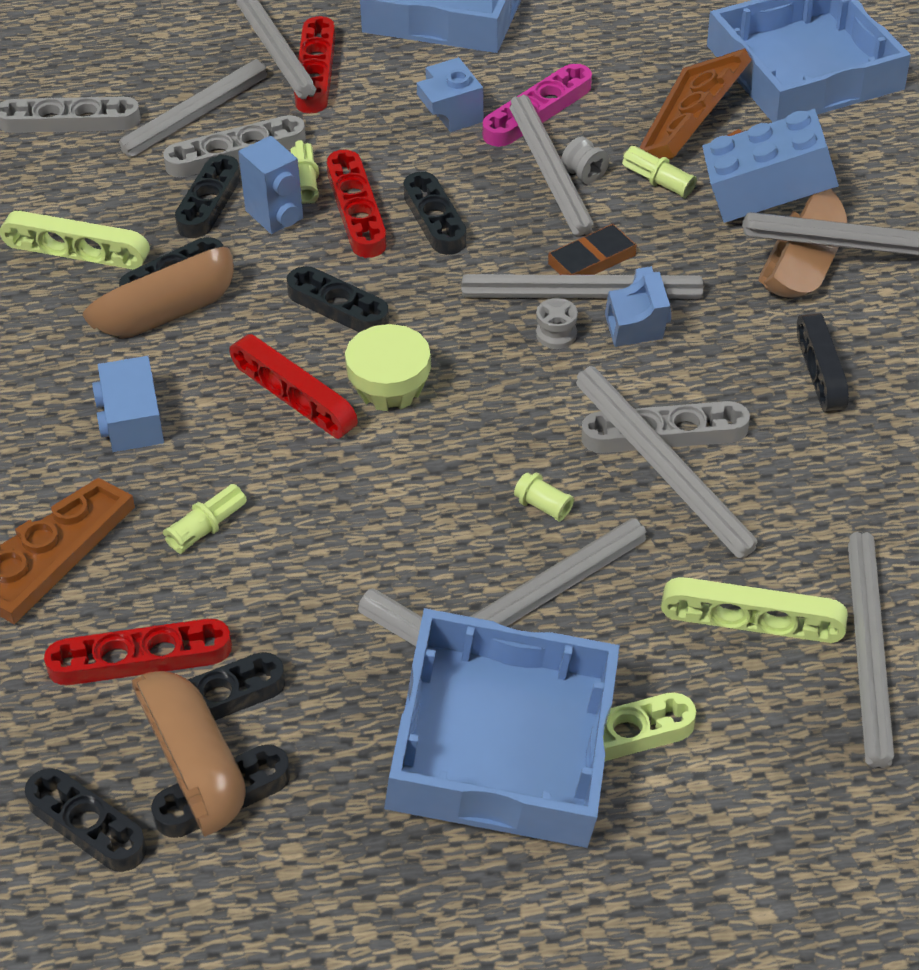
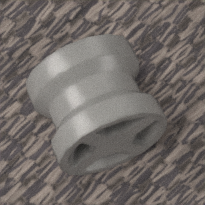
(585, 160)
(556, 323)

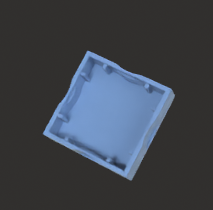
(445, 22)
(809, 53)
(504, 729)

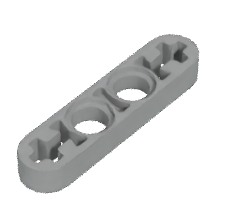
(121, 114)
(284, 129)
(664, 422)

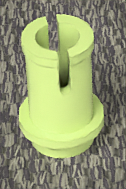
(543, 496)

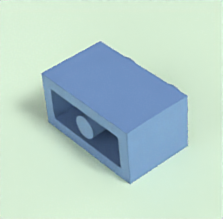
(271, 184)
(129, 404)

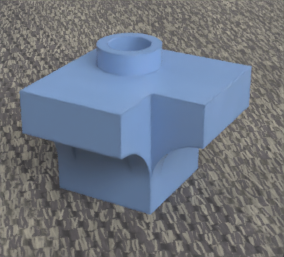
(452, 94)
(638, 310)

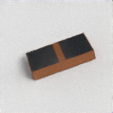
(593, 252)

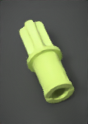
(307, 171)
(659, 171)
(204, 518)

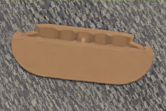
(801, 267)
(163, 295)
(192, 748)

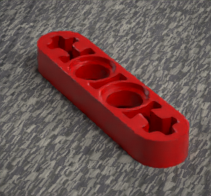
(317, 64)
(355, 203)
(294, 385)
(138, 645)

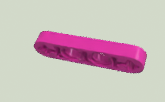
(566, 83)

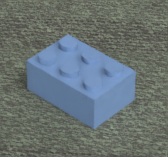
(769, 165)

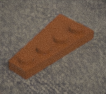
(690, 102)
(52, 546)

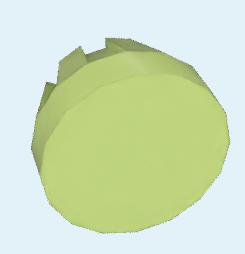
(388, 365)

